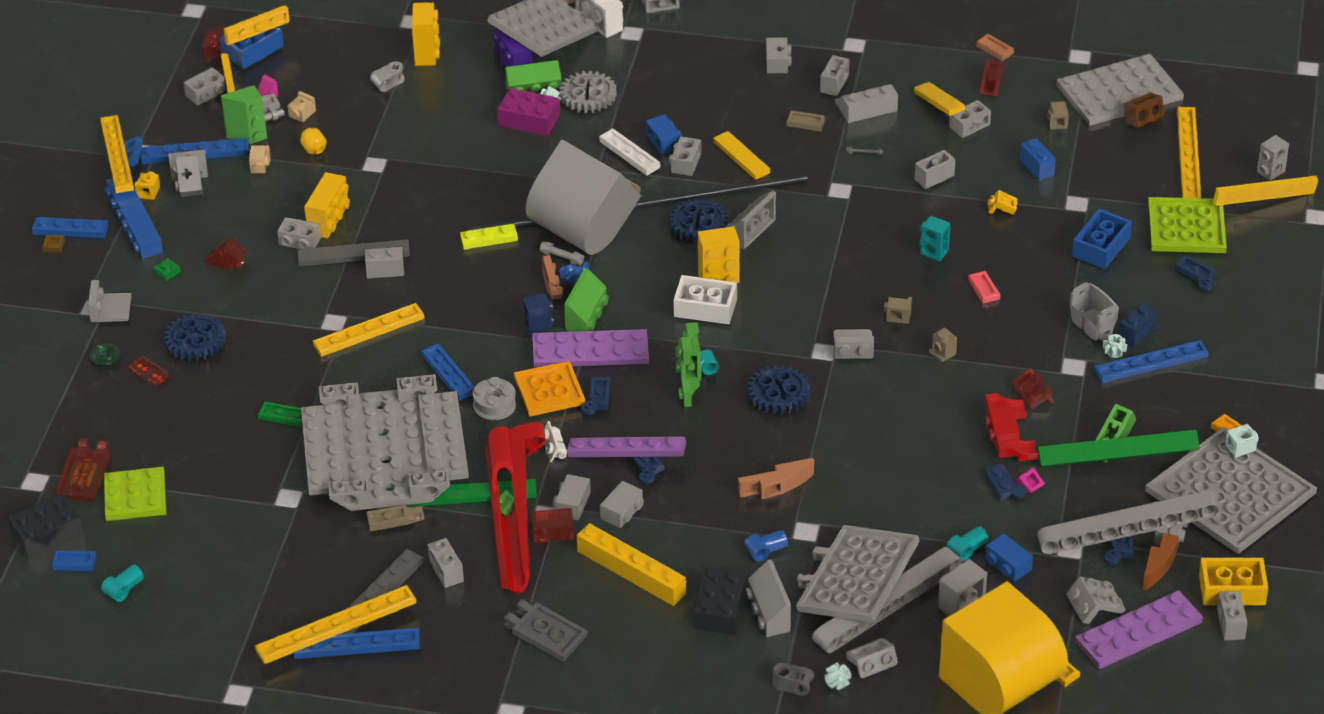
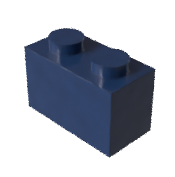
(537, 314)
(1138, 324)

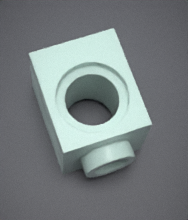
(1241, 440)

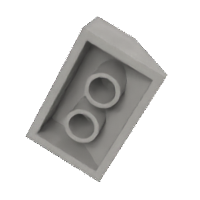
(868, 103)
(755, 219)
(769, 600)

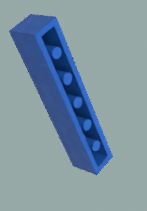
(135, 221)

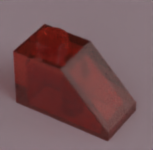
(211, 43)
(992, 77)
(227, 255)

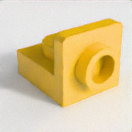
(1002, 201)

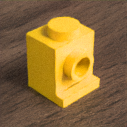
(150, 181)

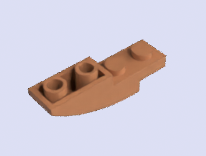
(783, 479)

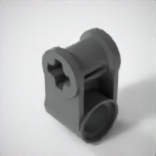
(790, 678)

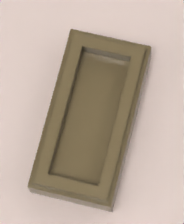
(805, 120)

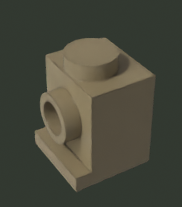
(1058, 115)
(898, 310)
(943, 345)

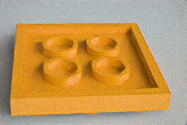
(549, 388)

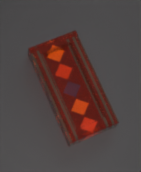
(149, 371)

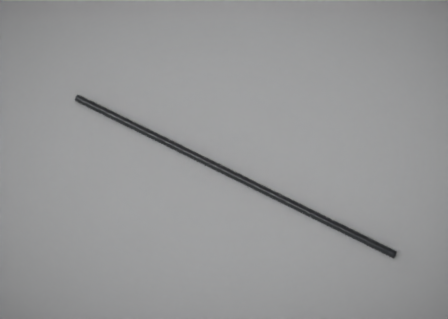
(679, 197)

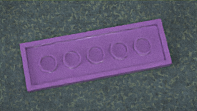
(591, 347)
(1138, 629)

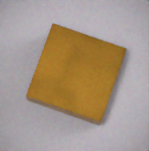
(53, 243)

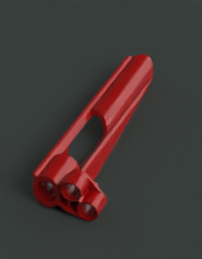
(508, 451)

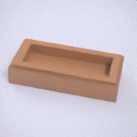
(995, 47)

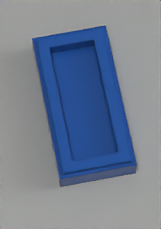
(74, 560)

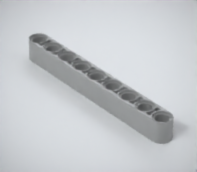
(1128, 522)
(908, 587)

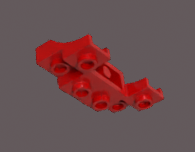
(1004, 428)

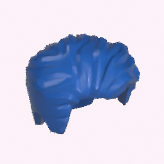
(571, 273)

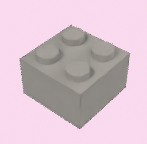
(961, 587)

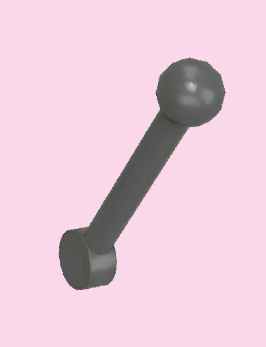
(849, 150)

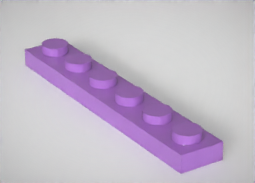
(626, 446)

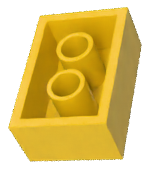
(425, 34)
(328, 203)
(719, 254)
(1233, 575)

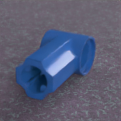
(760, 547)

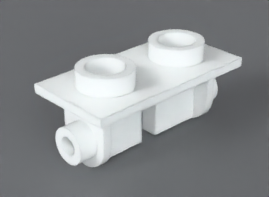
(554, 445)

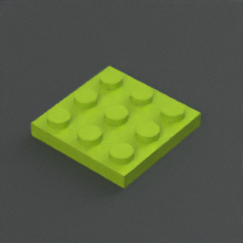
(135, 493)

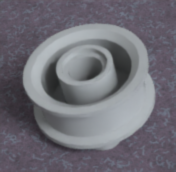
(494, 399)

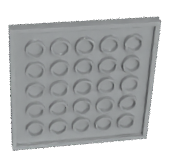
(1249, 490)

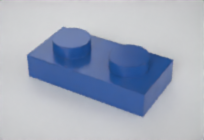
(133, 150)

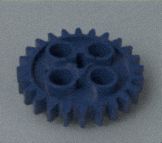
(686, 217)
(194, 337)
(767, 395)

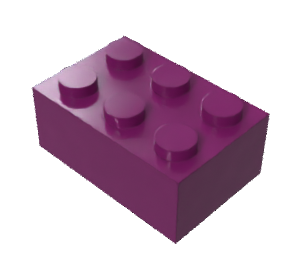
(528, 111)

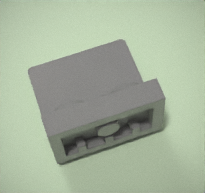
(108, 306)

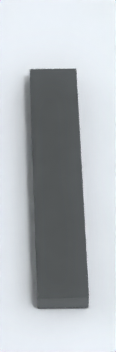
(345, 253)

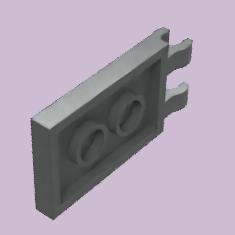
(545, 629)

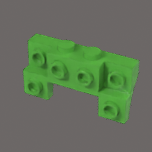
(689, 363)

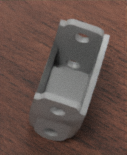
(1097, 311)

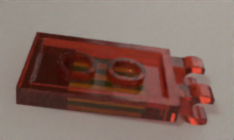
(83, 472)

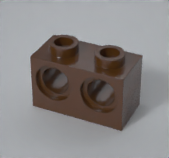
(1143, 109)

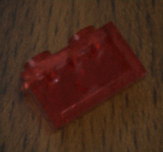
(1032, 389)

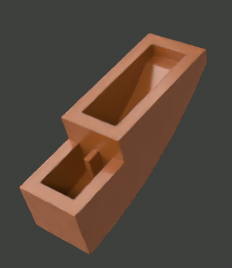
(1160, 560)

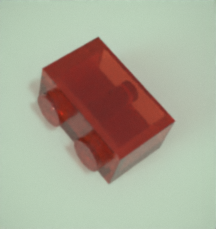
(552, 525)

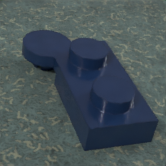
(1197, 272)
(599, 395)
(649, 467)
(1003, 483)
(1120, 549)

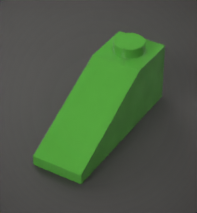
(1117, 424)

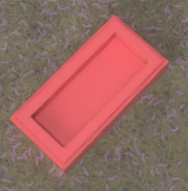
(983, 287)

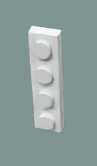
(629, 152)

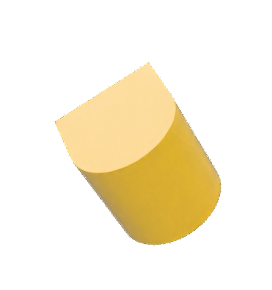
(1000, 651)

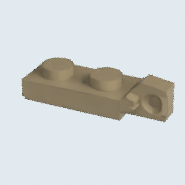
(394, 517)

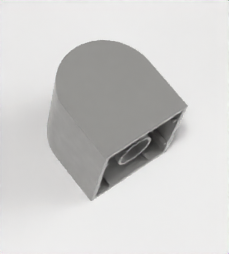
(580, 199)

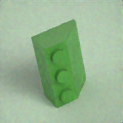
(533, 76)
(244, 115)
(585, 303)

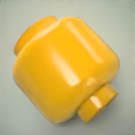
(313, 141)

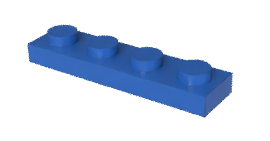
(70, 227)
(448, 371)

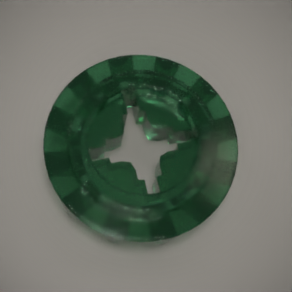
(104, 350)

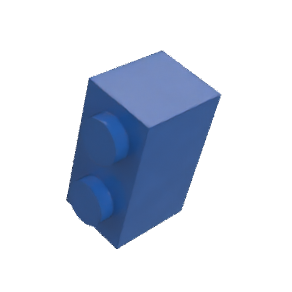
(662, 133)
(1037, 159)
(1009, 557)

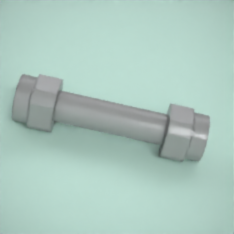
(575, 258)

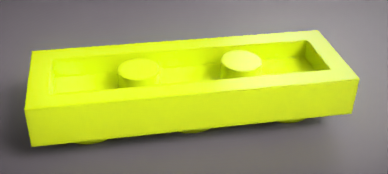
(488, 236)

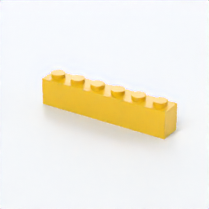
(631, 564)

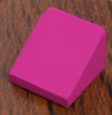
(268, 86)
(1030, 480)

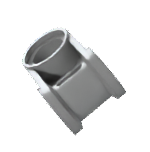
(387, 77)

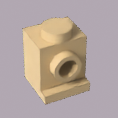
(302, 107)
(259, 158)

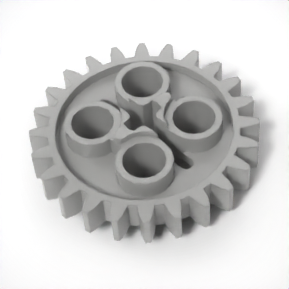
(601, 91)

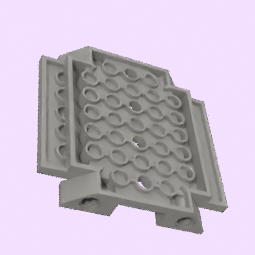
(348, 452)

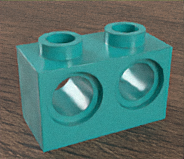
(934, 238)

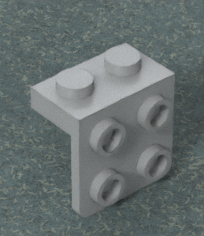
(853, 343)
(1093, 595)

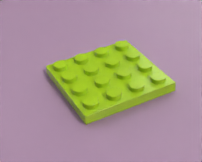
(1186, 225)

